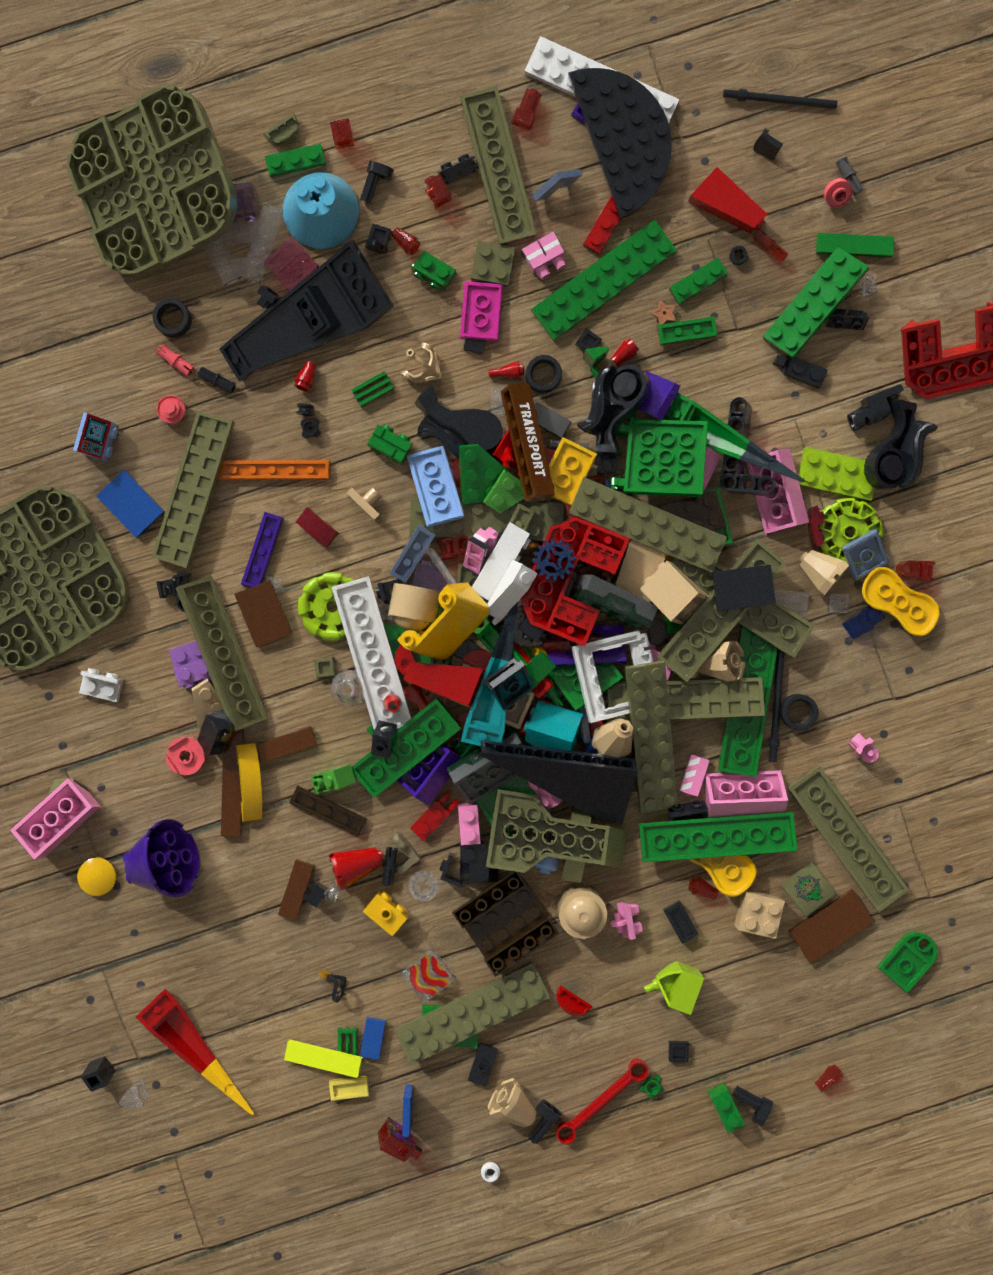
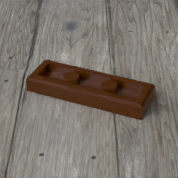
(286, 744)
(296, 887)

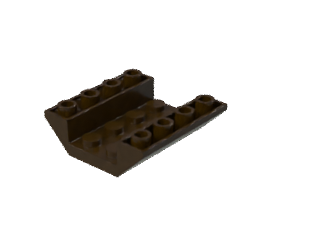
(506, 922)

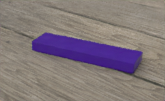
(262, 550)

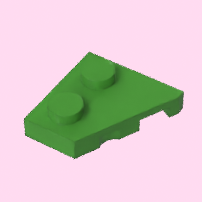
(505, 492)

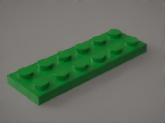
(815, 302)
(409, 746)

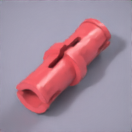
(175, 360)

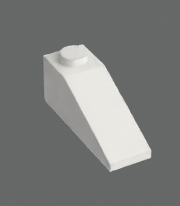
(510, 589)

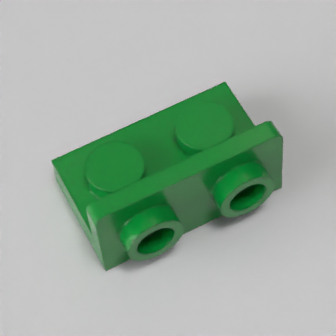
(433, 270)

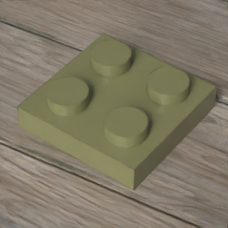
(492, 263)

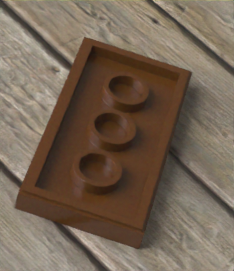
(831, 926)

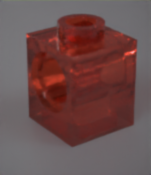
(342, 133)

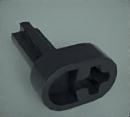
(375, 171)
(762, 1105)
(551, 1116)

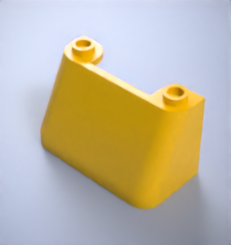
(461, 616)

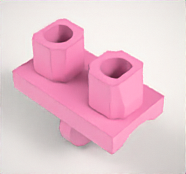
(864, 748)
(624, 921)

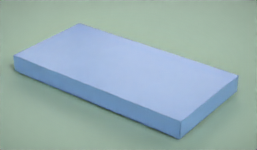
(435, 486)

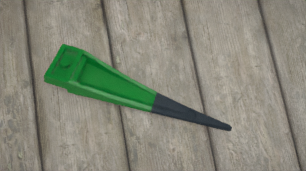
(726, 439)

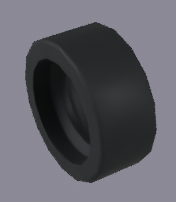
(161, 307)
(543, 388)
(813, 712)

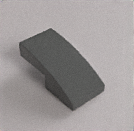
(552, 421)

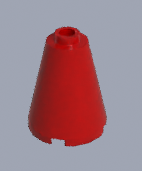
(354, 865)

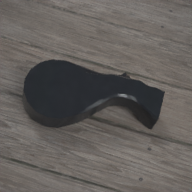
(614, 399)
(457, 426)
(900, 455)

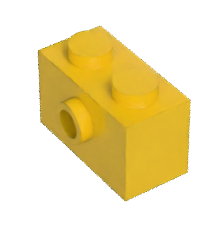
(385, 912)

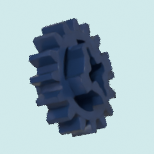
(545, 564)

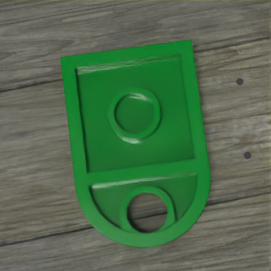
(907, 961)

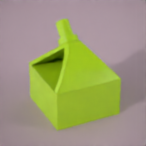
(679, 986)

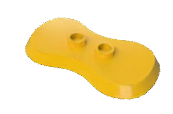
(913, 609)
(729, 873)

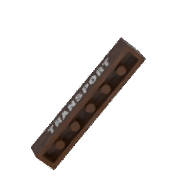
(527, 442)

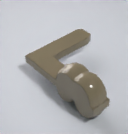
(404, 846)

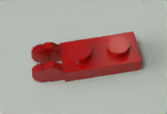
(433, 817)

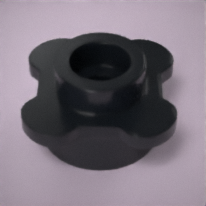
(310, 423)

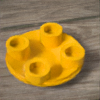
(96, 876)

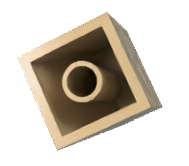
(673, 592)

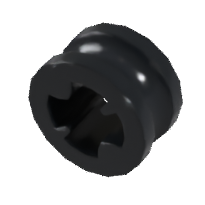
(732, 255)
(305, 409)

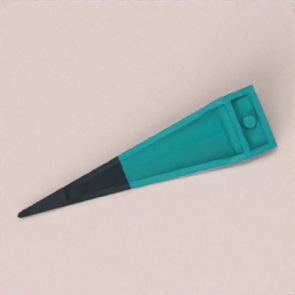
(485, 716)

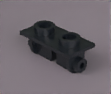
(464, 165)
(854, 320)
(694, 809)

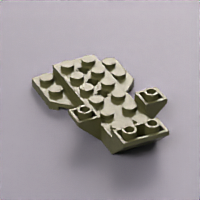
(574, 839)

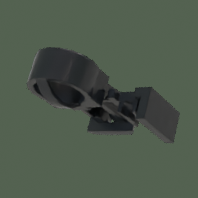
(170, 587)

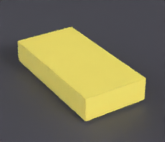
(349, 1088)

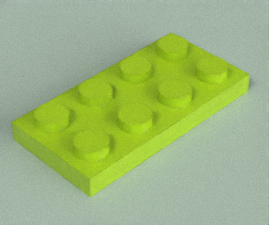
(834, 474)

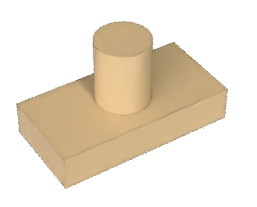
(366, 501)

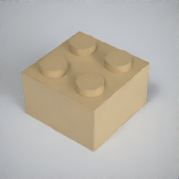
(759, 913)

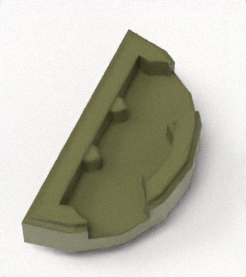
(283, 131)

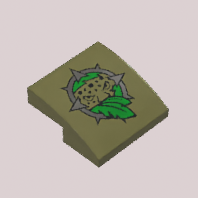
(808, 889)

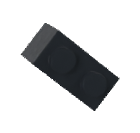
(215, 733)

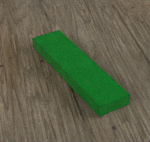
(855, 244)

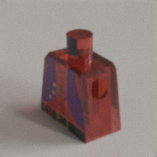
(394, 1144)

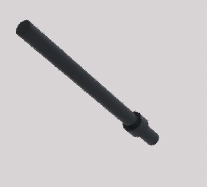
(743, 95)
(774, 742)

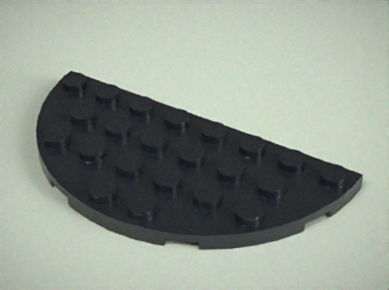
(626, 132)

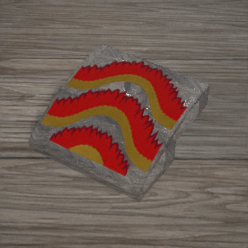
(428, 975)

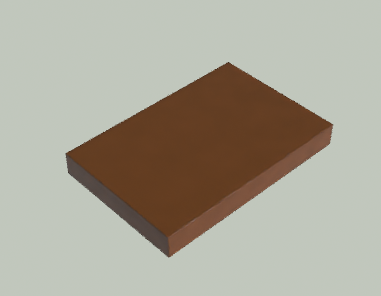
(263, 613)

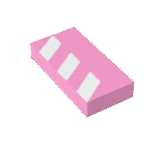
(694, 775)

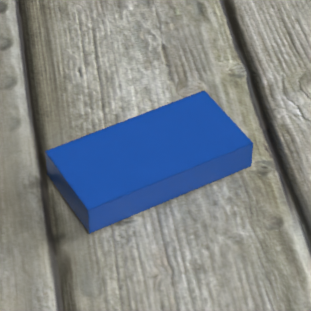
(372, 1038)

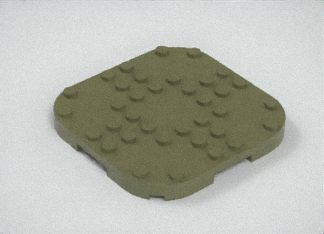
(152, 181)
(53, 578)

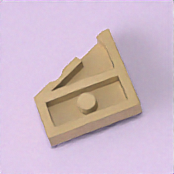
(205, 700)

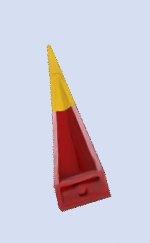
(172, 1027)

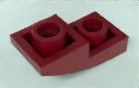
(815, 518)
(317, 527)

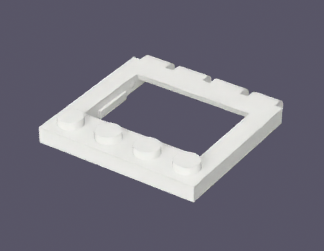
(588, 675)

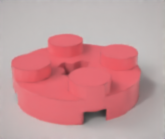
(181, 766)

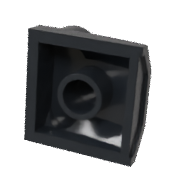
(473, 864)

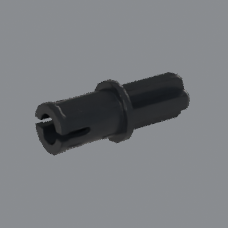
(216, 380)
(389, 866)

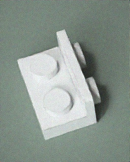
(100, 685)

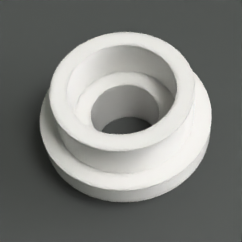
(490, 1177)

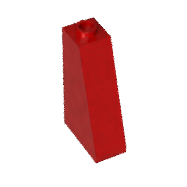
(728, 202)
(446, 680)

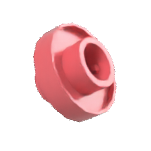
(838, 193)
(171, 409)

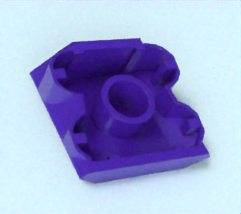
(661, 396)

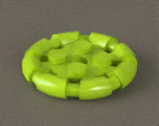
(847, 519)
(319, 606)

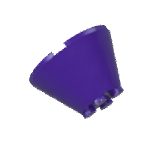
(164, 860)

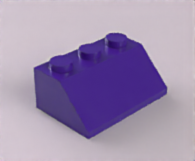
(429, 774)

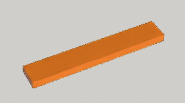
(275, 470)

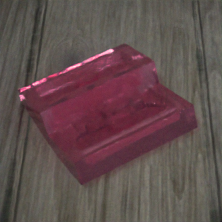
(290, 263)

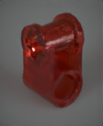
(452, 547)
(918, 570)

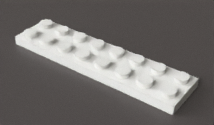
(553, 62)
(370, 650)

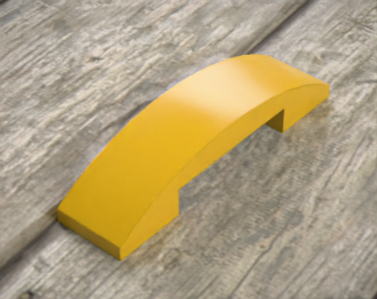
(250, 781)

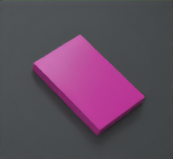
(481, 311)

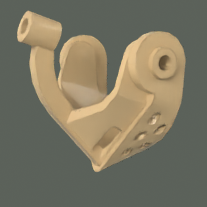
(431, 370)

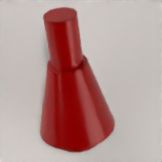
(513, 370)

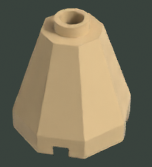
(822, 570)
(725, 662)
(614, 738)
(512, 1105)

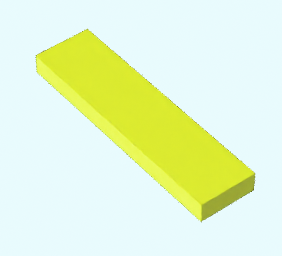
(323, 1058)

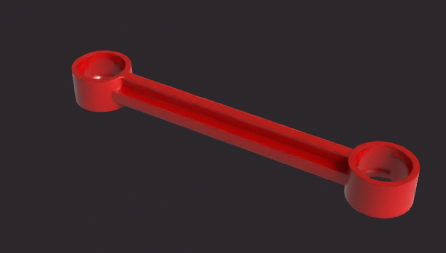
(601, 1101)

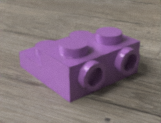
(189, 665)

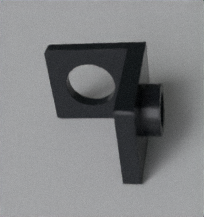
(383, 590)
(383, 740)
(444, 868)

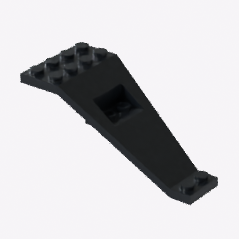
(338, 294)

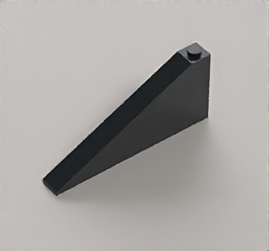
(585, 780)

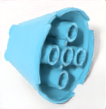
(320, 210)

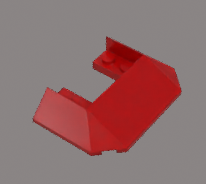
(941, 372)
(546, 600)

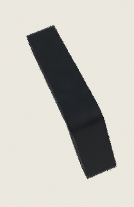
(737, 473)

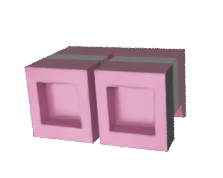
(544, 253)
(479, 549)

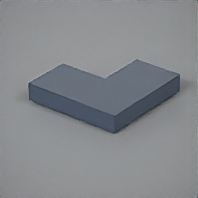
(557, 181)

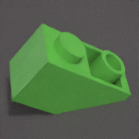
(333, 779)

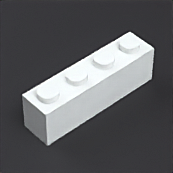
(501, 557)

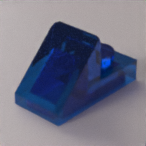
(863, 621)

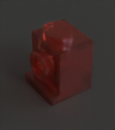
(437, 191)

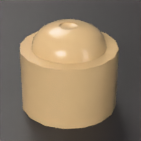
(413, 606)
(582, 911)

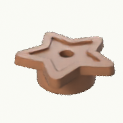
(664, 308)

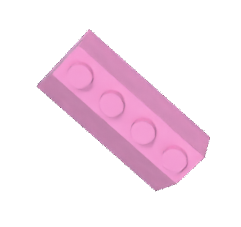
(787, 506)
(745, 795)
(55, 819)

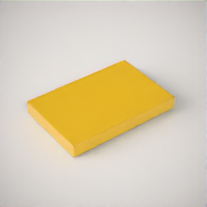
(568, 468)

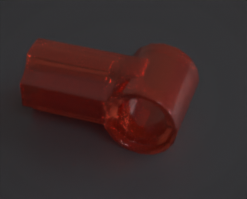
(525, 113)

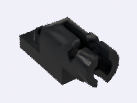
(873, 408)

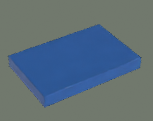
(130, 503)

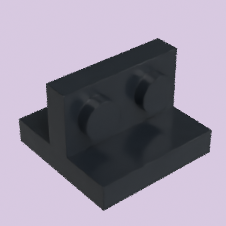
(509, 683)

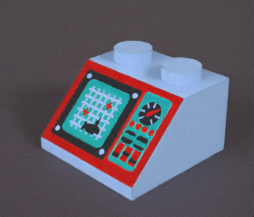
(95, 437)

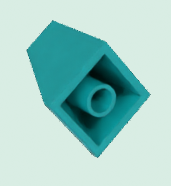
(552, 727)

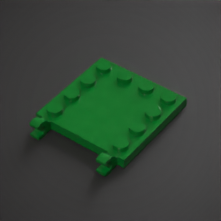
(664, 458)

